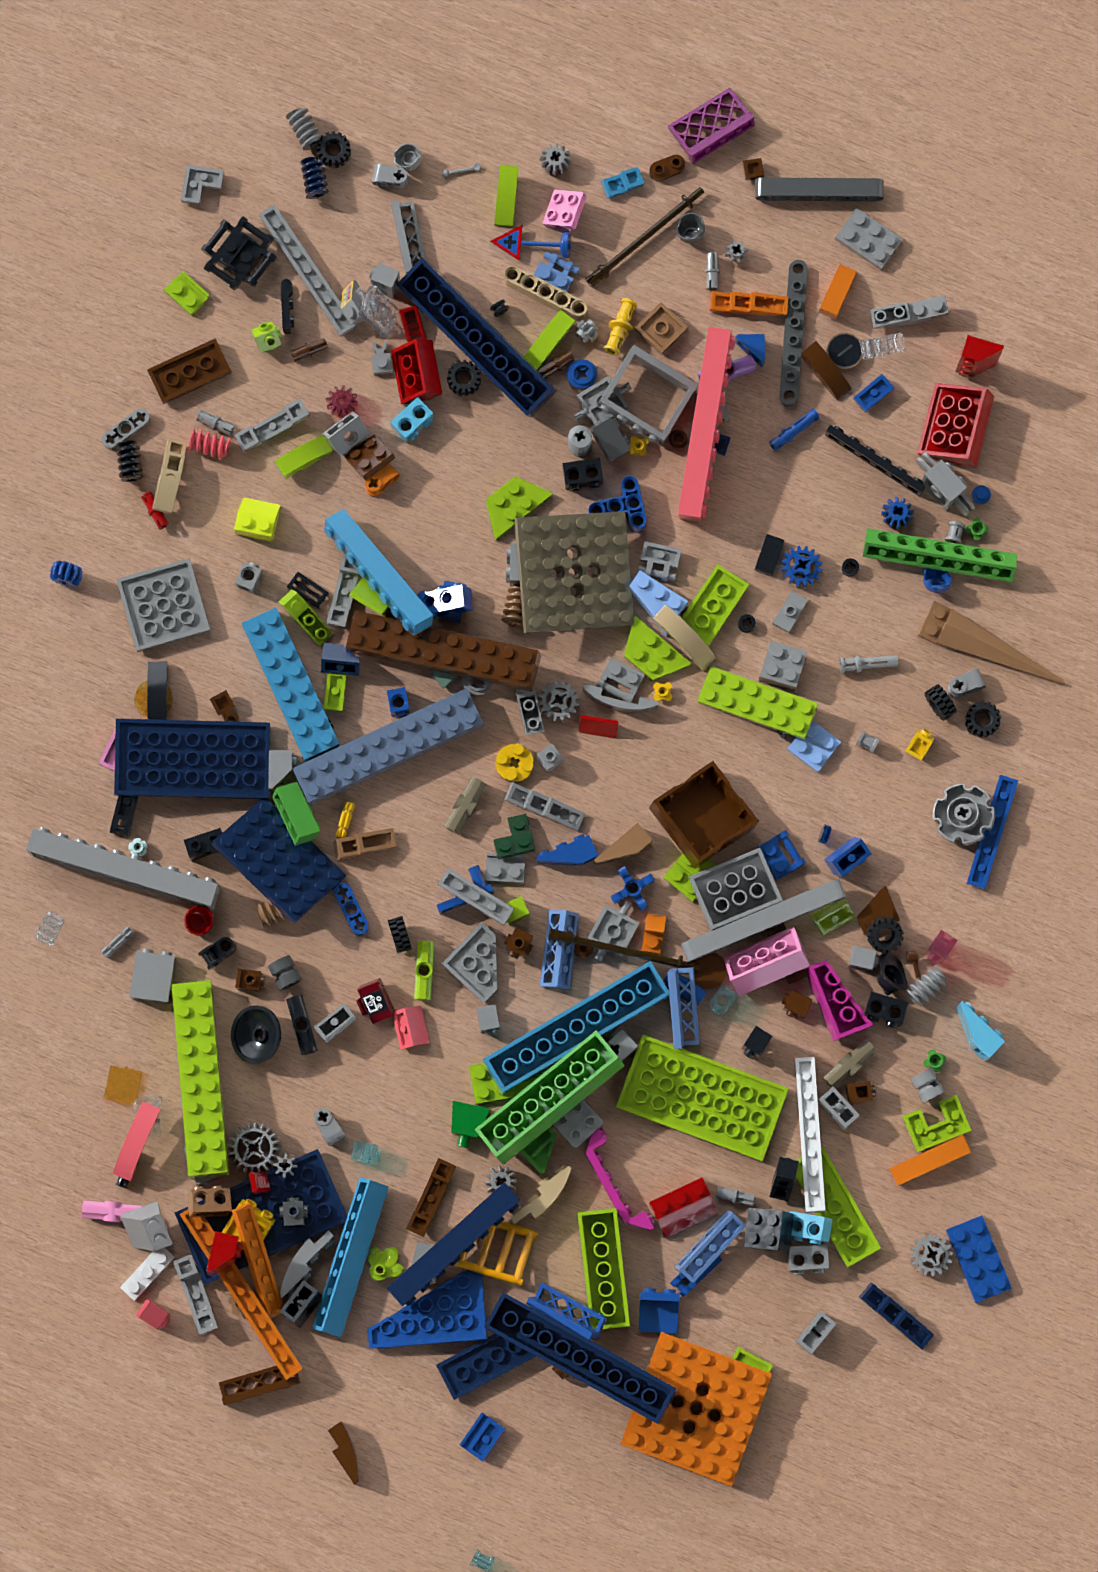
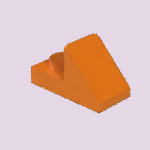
(653, 933)

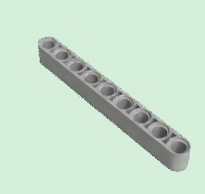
(762, 920)

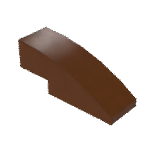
(825, 370)
(345, 1452)

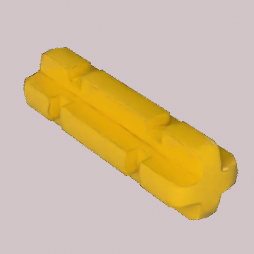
(345, 819)

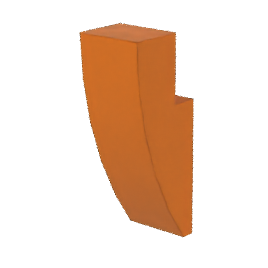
(837, 291)

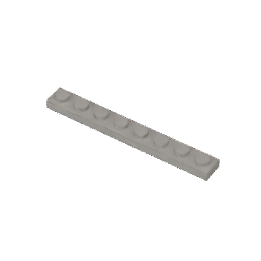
(306, 269)

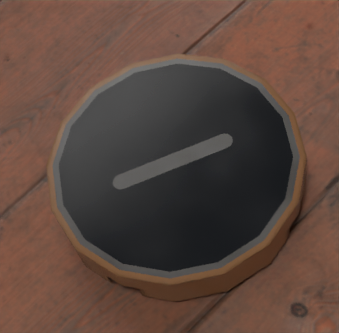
(844, 350)

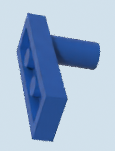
(478, 879)

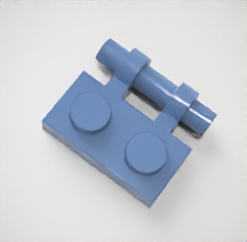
(553, 276)

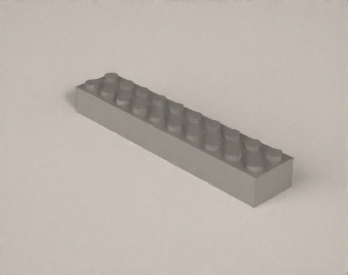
(123, 869)

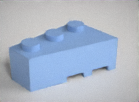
(654, 596)

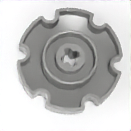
(949, 814)

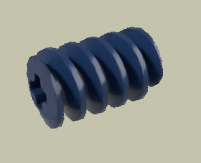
(313, 177)

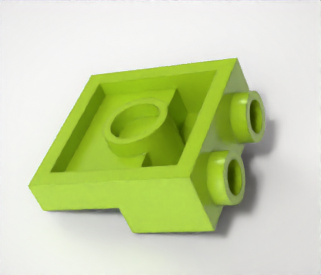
(679, 876)

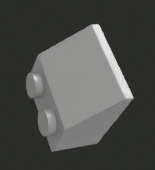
(147, 1227)

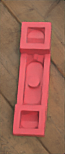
(136, 1140)

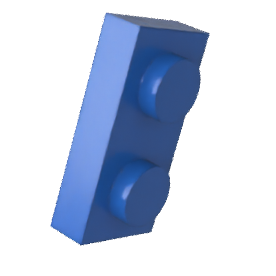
(873, 393)

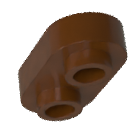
(668, 169)

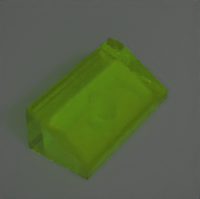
(832, 916)

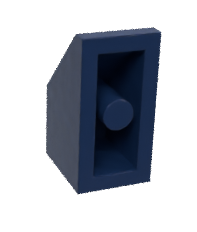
(339, 660)

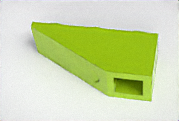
(305, 617)

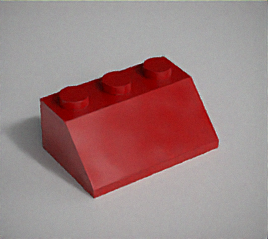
(977, 356)
(416, 371)
(683, 1207)
(223, 1252)

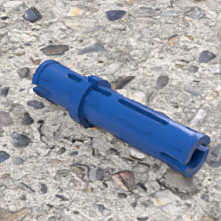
(788, 434)

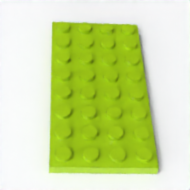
(702, 1098)

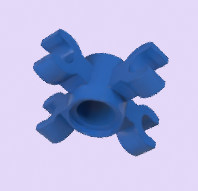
(647, 880)

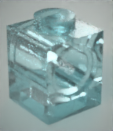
(726, 992)
(365, 1153)

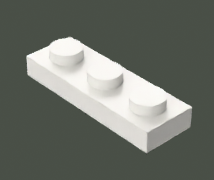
(147, 1273)

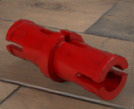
(158, 516)

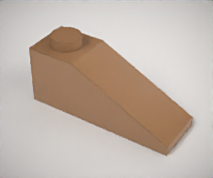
(627, 846)

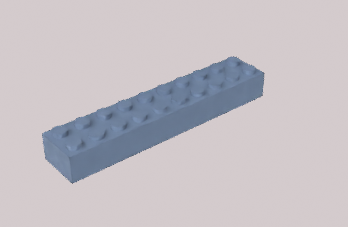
(388, 747)

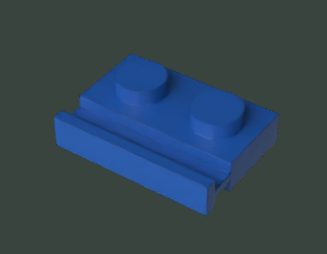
(482, 1436)

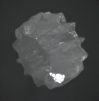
(49, 928)

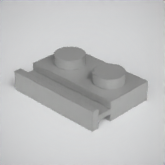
(506, 869)

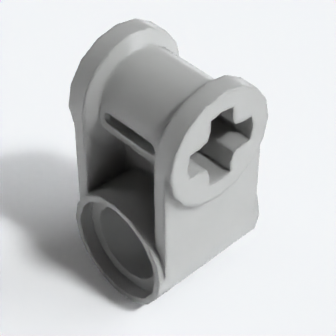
(387, 176)
(969, 683)
(330, 1129)

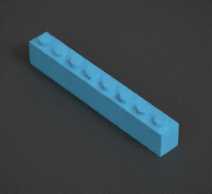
(378, 572)
(350, 1257)

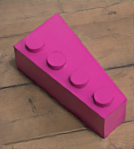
(835, 1002)

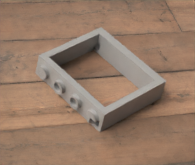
(660, 369)

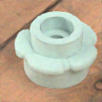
(138, 852)

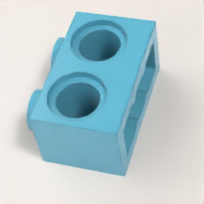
(407, 416)
(809, 1226)

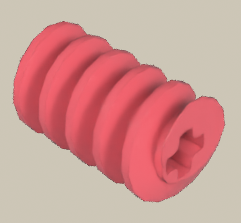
(209, 444)

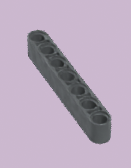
(819, 189)

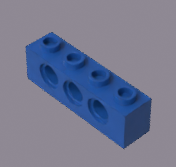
(460, 602)

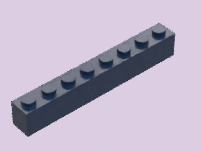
(453, 1244)

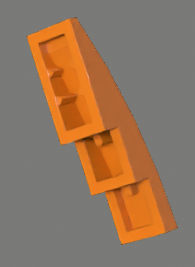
(749, 304)
(930, 1160)

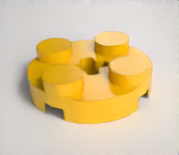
(510, 773)

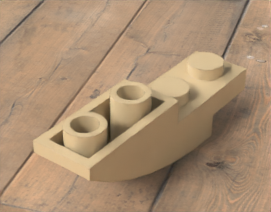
(169, 476)
(549, 1191)

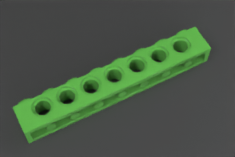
(940, 555)

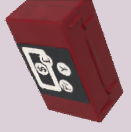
(375, 1000)

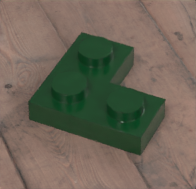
(519, 841)

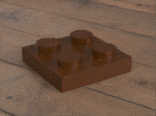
(369, 457)

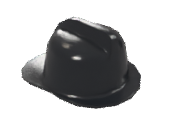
(892, 974)

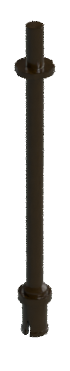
(603, 270)
(569, 938)

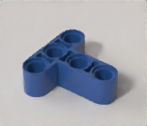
(623, 503)

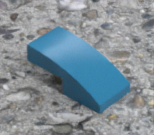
(622, 183)

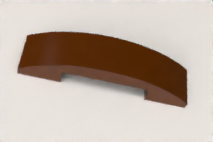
(431, 1197)

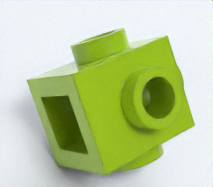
(267, 336)

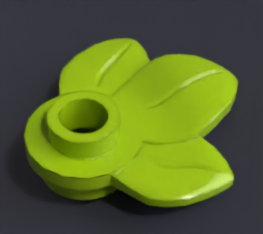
(386, 1261)

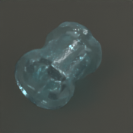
(482, 1561)

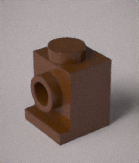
(241, 980)
(852, 1096)

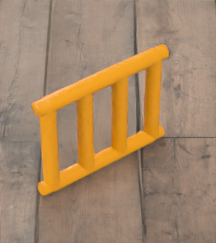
(498, 1272)

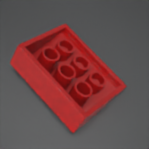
(956, 423)

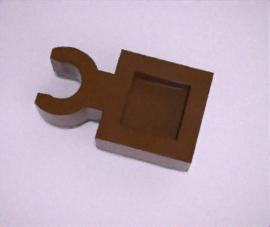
(223, 704)

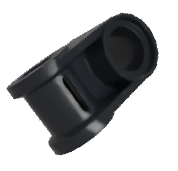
(216, 952)

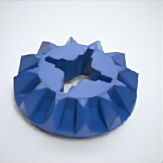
(582, 365)

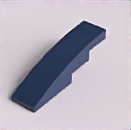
(896, 1316)

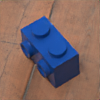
(848, 857)

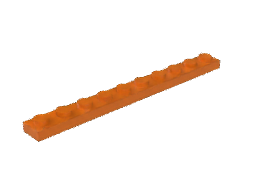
(246, 1301)

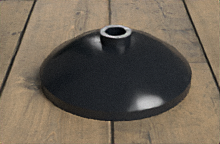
(248, 1031)

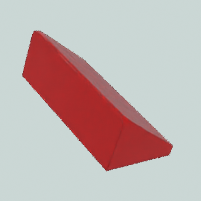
(598, 726)

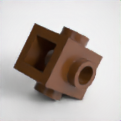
(522, 937)

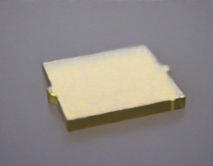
(122, 1084)

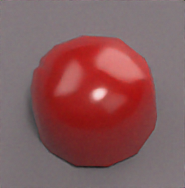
(198, 920)

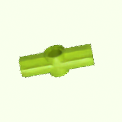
(423, 984)

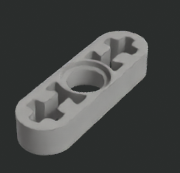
(140, 425)

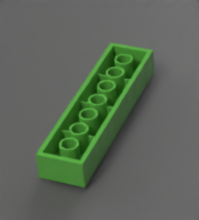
(549, 1097)

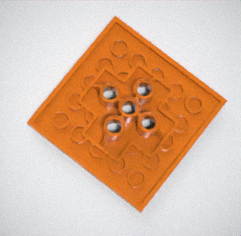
(733, 1391)

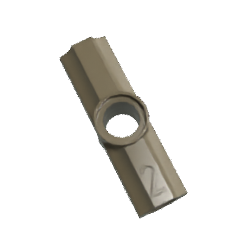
(465, 805)
(850, 1064)

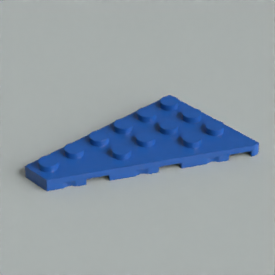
(442, 1316)

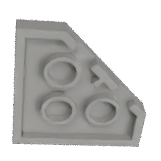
(476, 963)

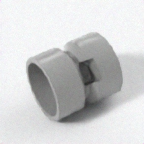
(927, 1085)

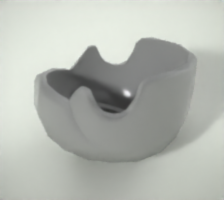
(407, 156)

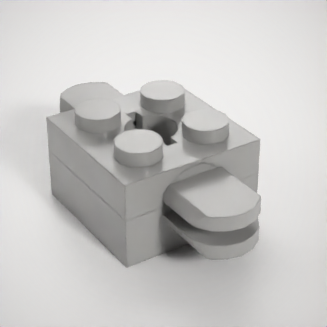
(944, 484)

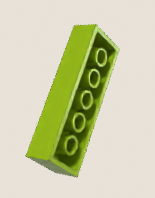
(603, 1267)

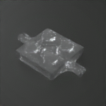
(378, 311)

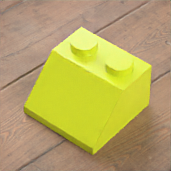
(257, 519)

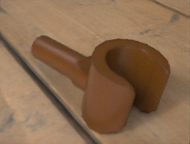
(912, 956)

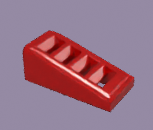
(402, 312)
(259, 1182)

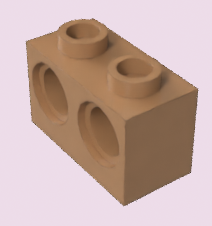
(210, 1207)

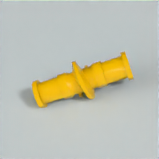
(620, 326)

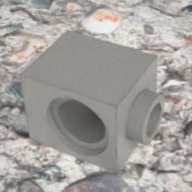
(248, 585)
(549, 758)
(863, 958)
(488, 1019)

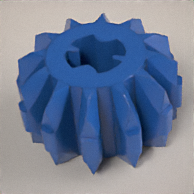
(896, 519)
(66, 573)

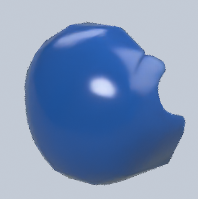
(936, 580)

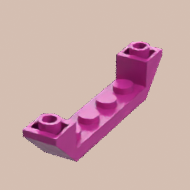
(641, 1220)

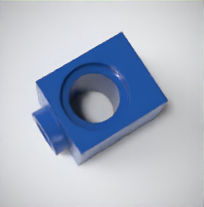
(394, 694)

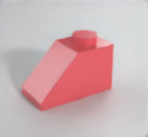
(153, 1314)

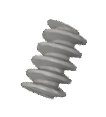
(303, 128)
(583, 447)
(926, 986)

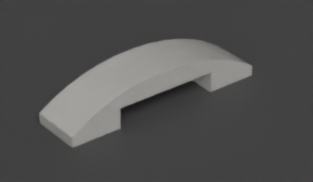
(272, 426)
(342, 601)
(643, 706)
(196, 1294)

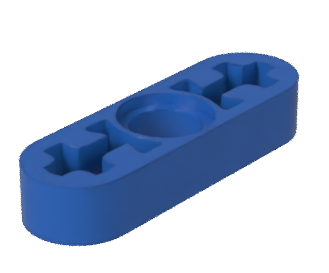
(349, 893)

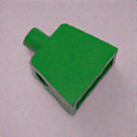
(465, 1121)

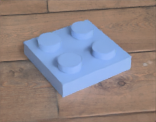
(815, 748)

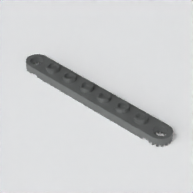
(793, 333)

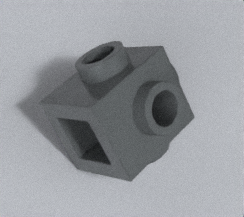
(297, 1219)

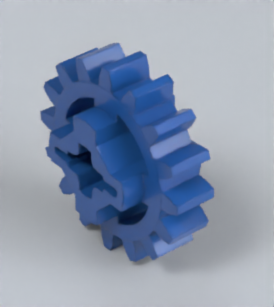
(806, 573)

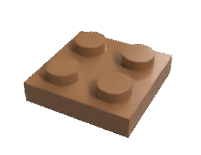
(661, 328)

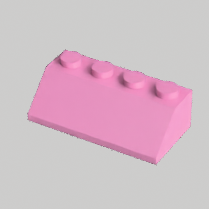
(766, 961)

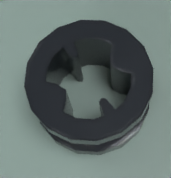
(499, 308)
(846, 571)
(749, 628)

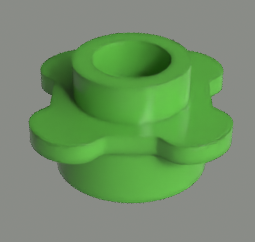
(977, 523)
(933, 1055)

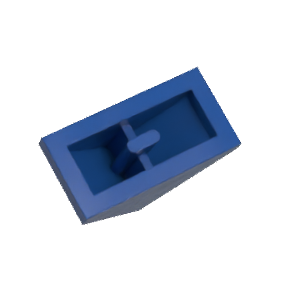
(753, 345)

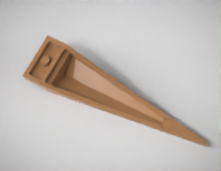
(955, 631)

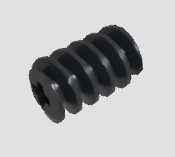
(128, 461)

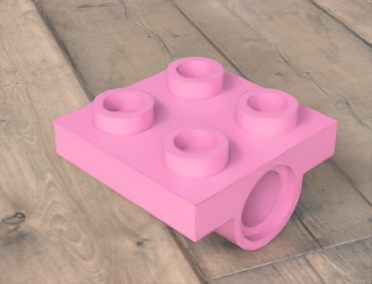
(564, 210)

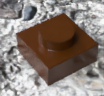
(753, 169)

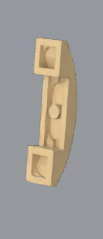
(685, 637)

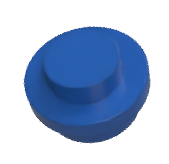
(981, 494)

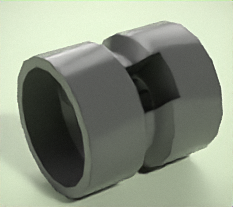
(284, 972)

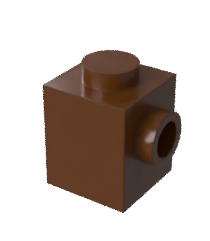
(796, 1004)

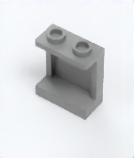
(152, 976)

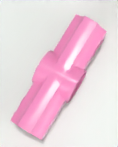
(106, 1211)

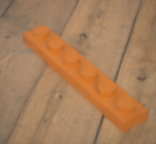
(258, 1259)

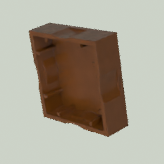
(703, 814)

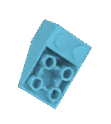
(979, 1035)

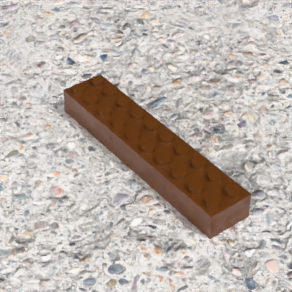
(444, 651)

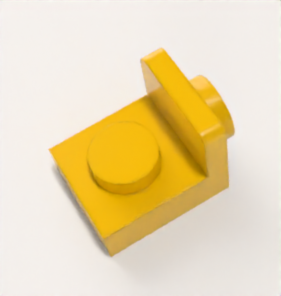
(920, 743)

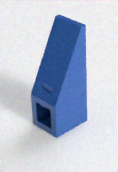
(575, 853)

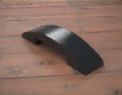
(157, 690)

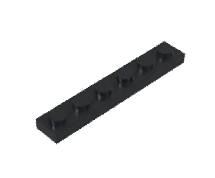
(882, 464)

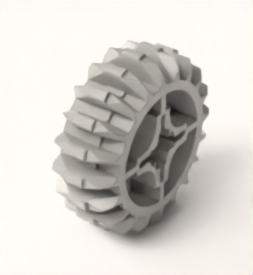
(260, 1140)

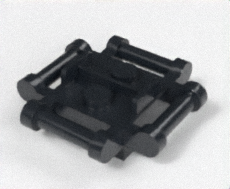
(239, 253)

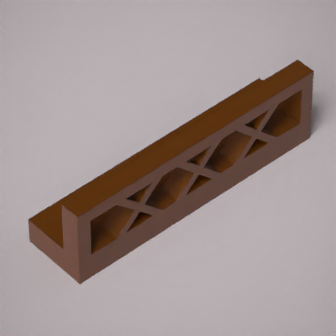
(256, 1391)

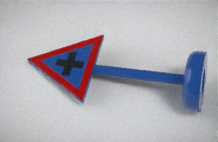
(512, 241)

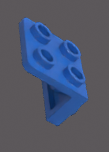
(658, 1311)

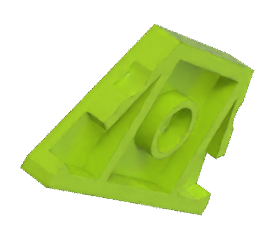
(513, 501)
(652, 653)

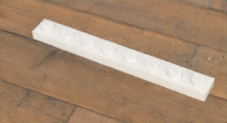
(810, 1134)

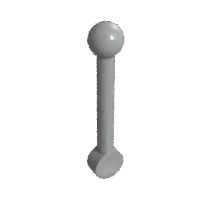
(476, 167)

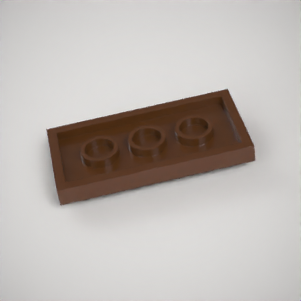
(189, 371)

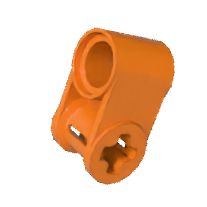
(383, 479)

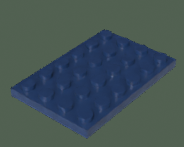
(266, 856)

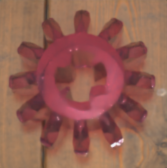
(347, 396)

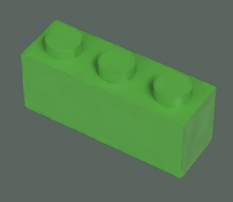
(296, 813)

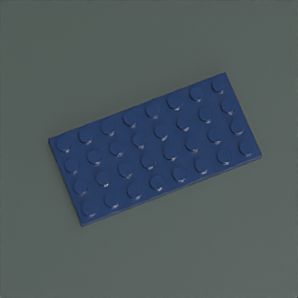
(192, 759)
(309, 1183)

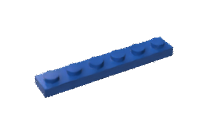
(988, 846)

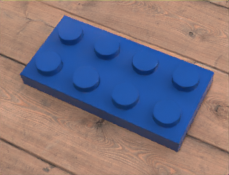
(978, 1259)

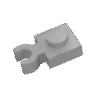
(381, 361)

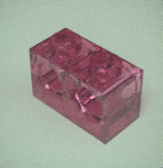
(940, 947)

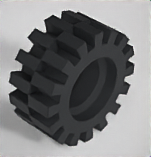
(333, 139)
(464, 367)
(940, 702)
(982, 730)
(399, 934)
(892, 943)

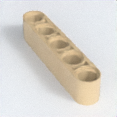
(541, 285)

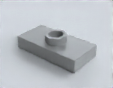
(790, 611)

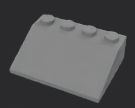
(735, 889)

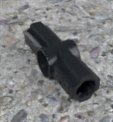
(304, 1037)

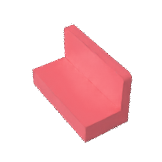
(410, 1027)

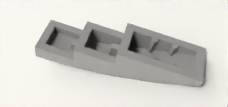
(544, 806)

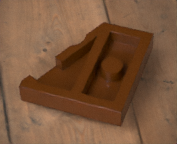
(879, 906)

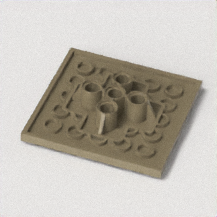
(596, 543)

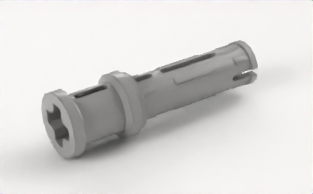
(891, 661)

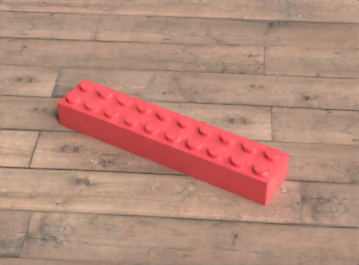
(705, 424)

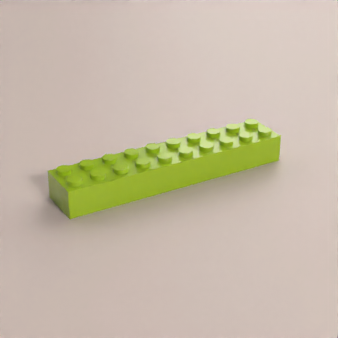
(200, 1080)

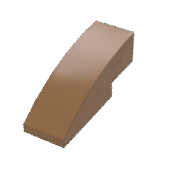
(364, 844)

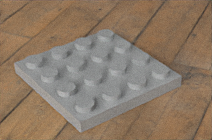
(163, 605)

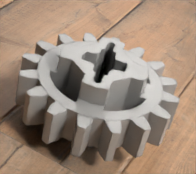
(563, 708)
(934, 1263)

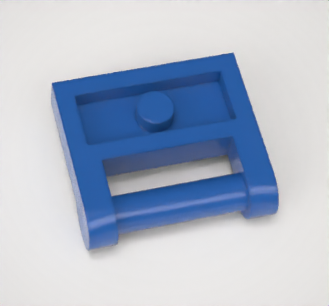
(775, 858)

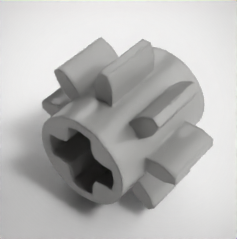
(733, 248)
(587, 331)
(281, 1161)

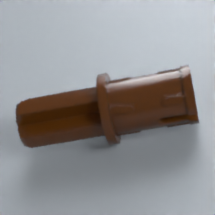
(309, 349)
(557, 364)

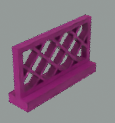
(718, 138)

